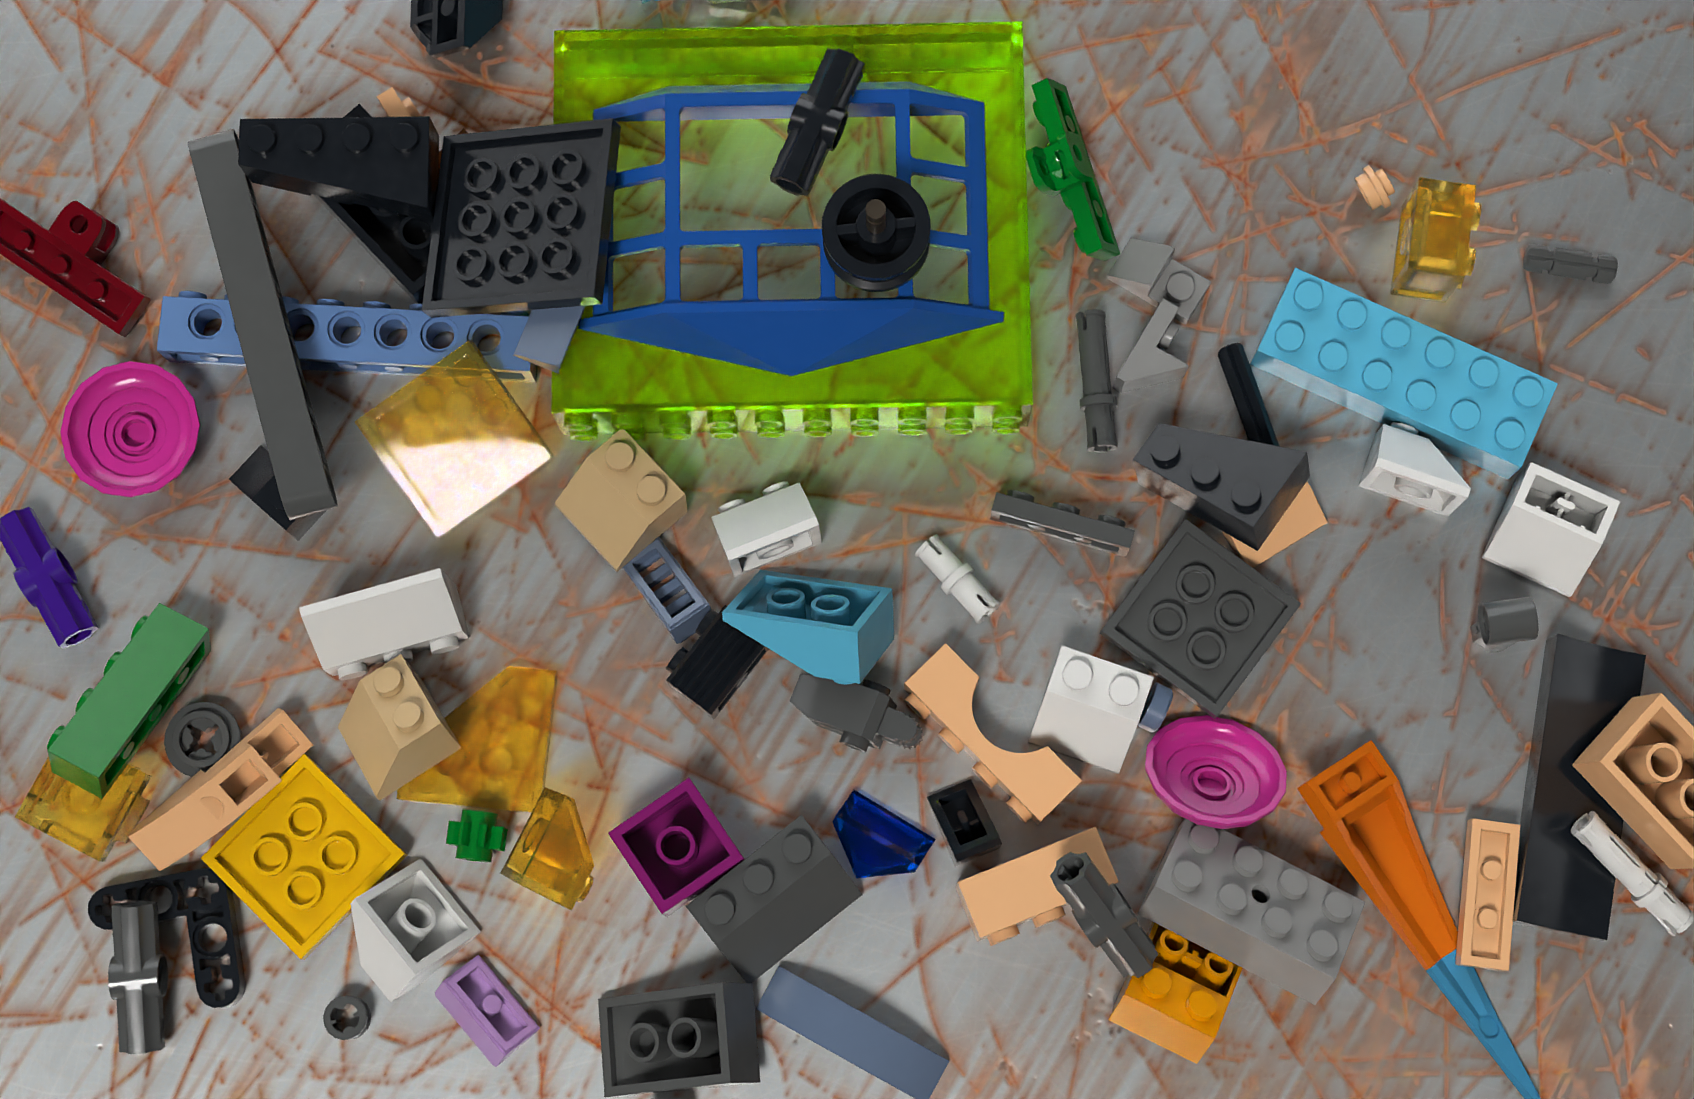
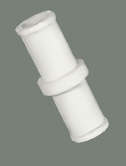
(957, 579)

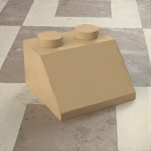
(621, 500)
(395, 727)

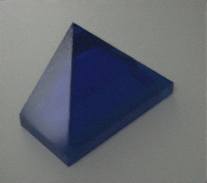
(878, 839)

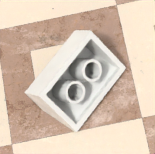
(386, 622)

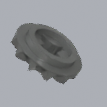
(181, 739)

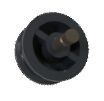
(876, 232)

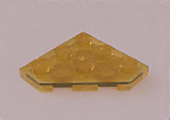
(502, 744)

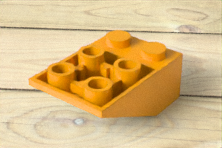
(1180, 998)

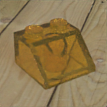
(553, 852)

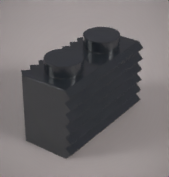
(714, 664)

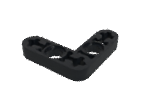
(199, 917)

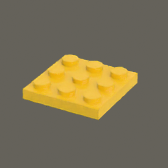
(303, 856)

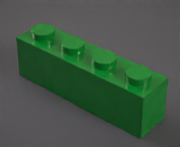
(128, 700)

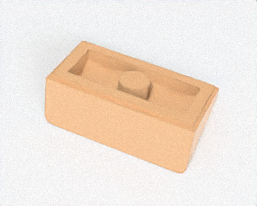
(1298, 521)

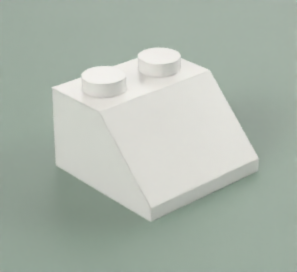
(766, 527)
(1090, 709)

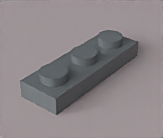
(1062, 522)

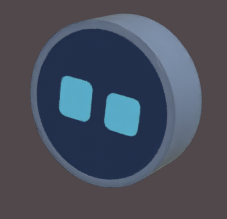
(1155, 707)

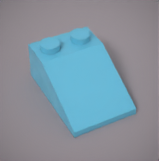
(816, 622)

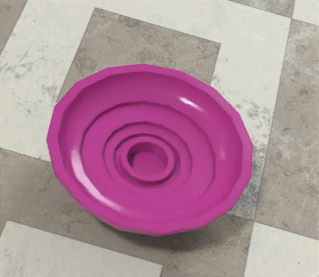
(130, 429)
(1215, 772)

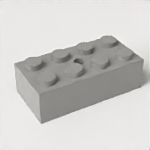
(1253, 909)

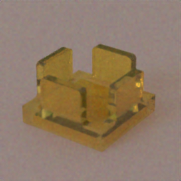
(81, 817)

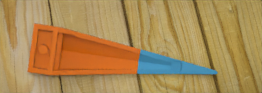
(1379, 845)

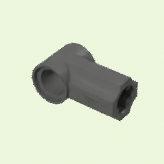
(1505, 623)

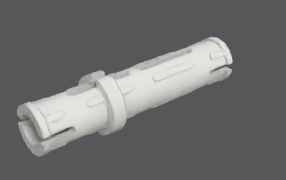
(1646, 887)

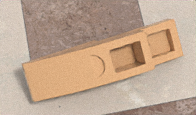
(221, 793)

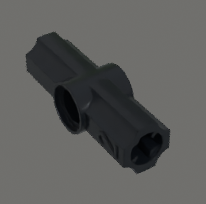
(817, 122)

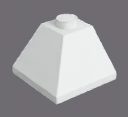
(1412, 471)
(408, 929)

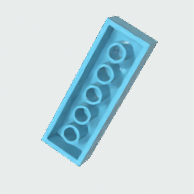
(1404, 373)

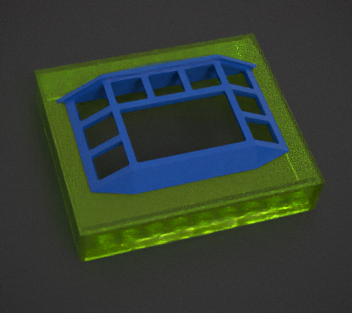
(824, 358)

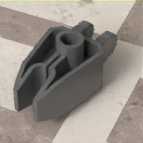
(857, 712)

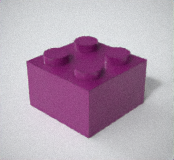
(676, 847)

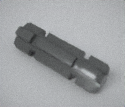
(1570, 263)

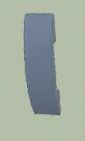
(852, 1035)

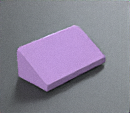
(486, 1010)

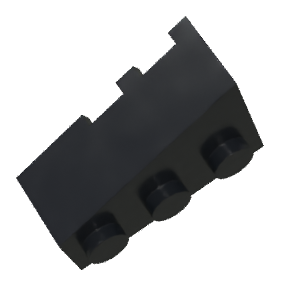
(1223, 479)

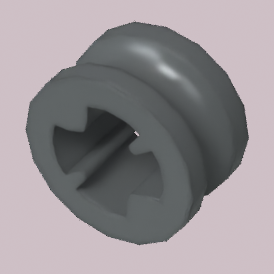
(344, 1003)

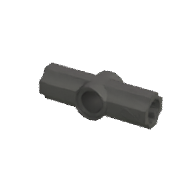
(1104, 914)
(138, 977)

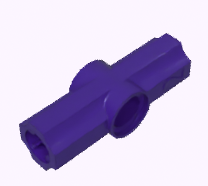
(46, 578)

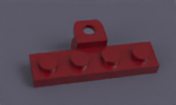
(68, 261)

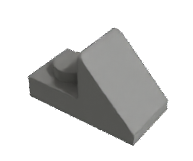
(1153, 275)
(1147, 363)

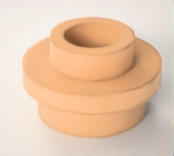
(1375, 187)

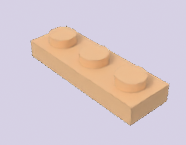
(1487, 895)

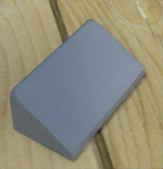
(549, 336)

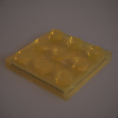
(454, 438)

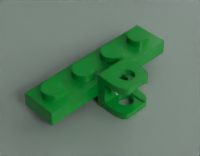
(1067, 170)

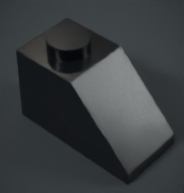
(258, 482)

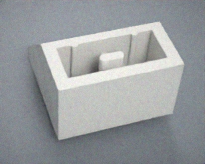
(1550, 529)

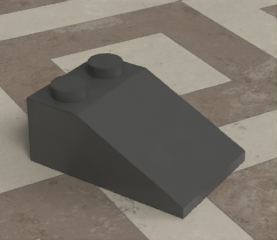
(679, 1039)

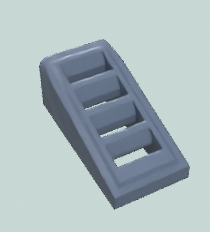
(683, 614)

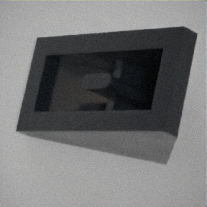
(964, 822)

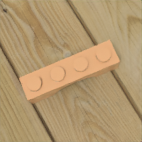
(1032, 779)

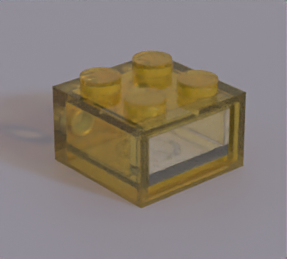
(1435, 240)

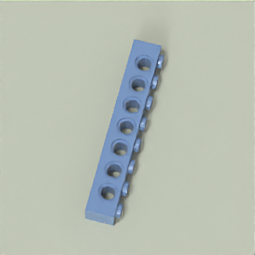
(186, 316)

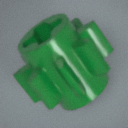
(476, 836)

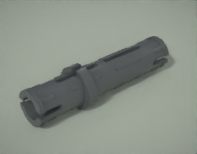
(1097, 393)

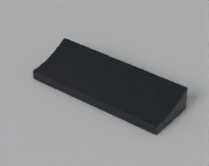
(1557, 876)

